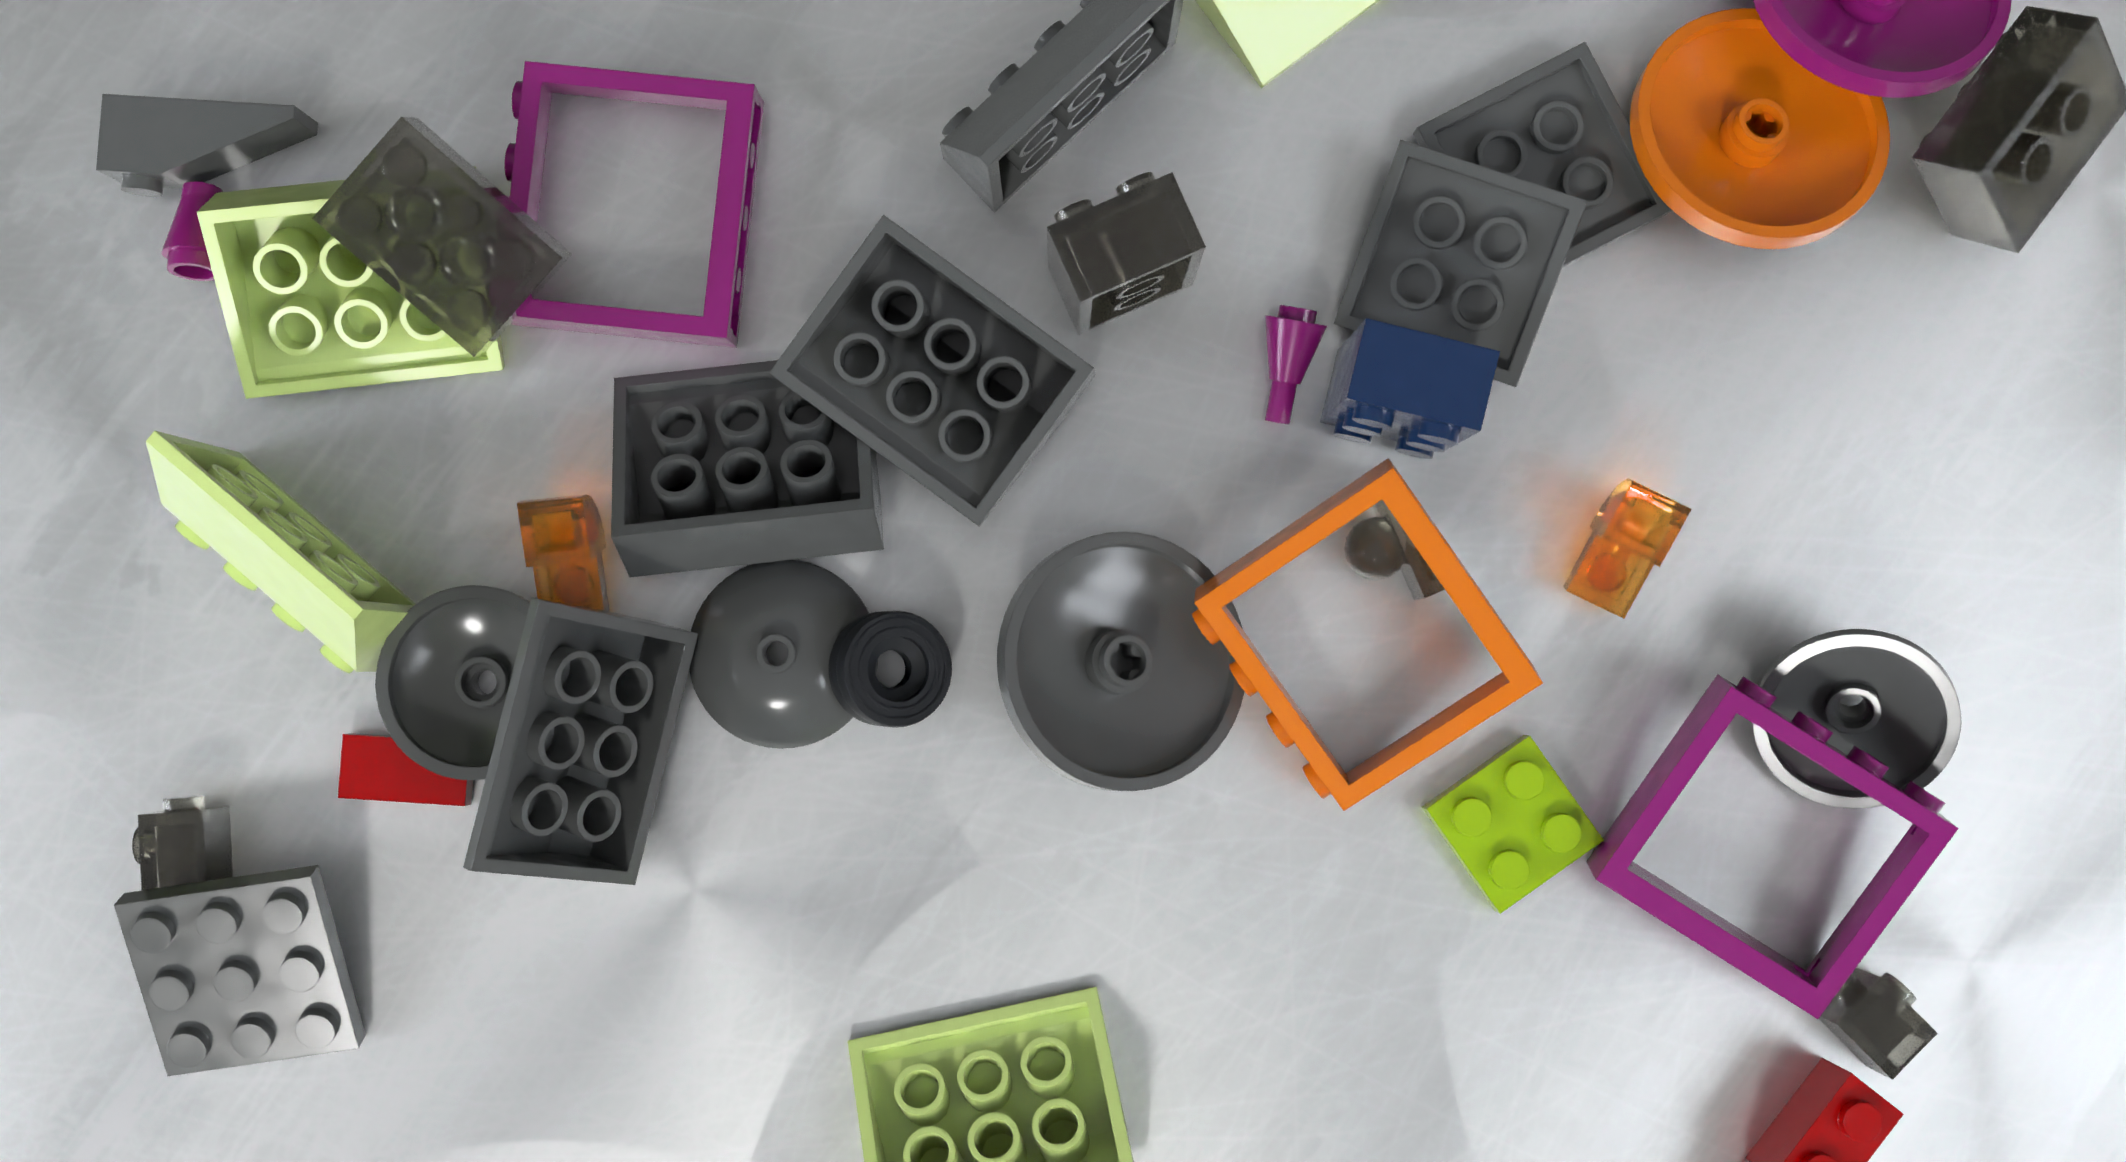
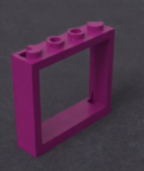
(733, 200)
(1868, 917)

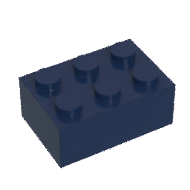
(1408, 388)

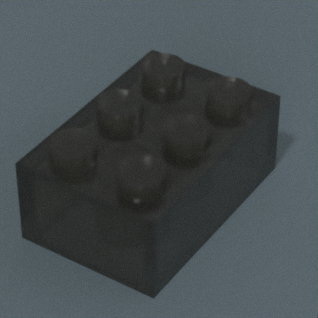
(2022, 127)
(442, 235)
(1123, 250)

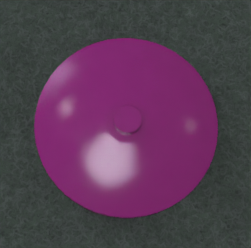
(1887, 44)

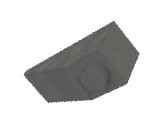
(178, 140)

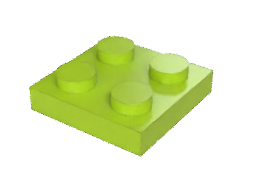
(1512, 823)

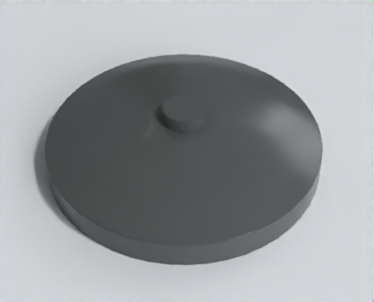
(1112, 667)

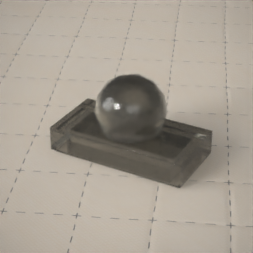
(1381, 548)

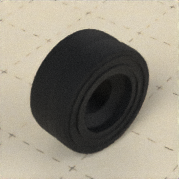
(925, 676)

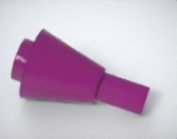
(1290, 349)

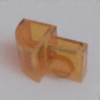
(1626, 541)
(565, 548)

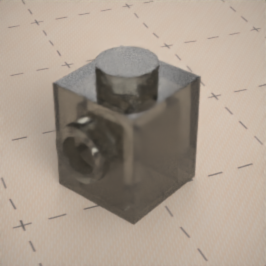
(183, 843)
(1877, 1022)

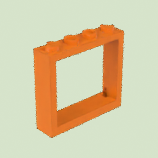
(1286, 718)

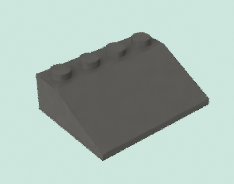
(1056, 93)
(933, 371)
(734, 474)
(580, 745)

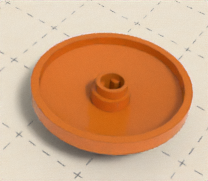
(1753, 138)

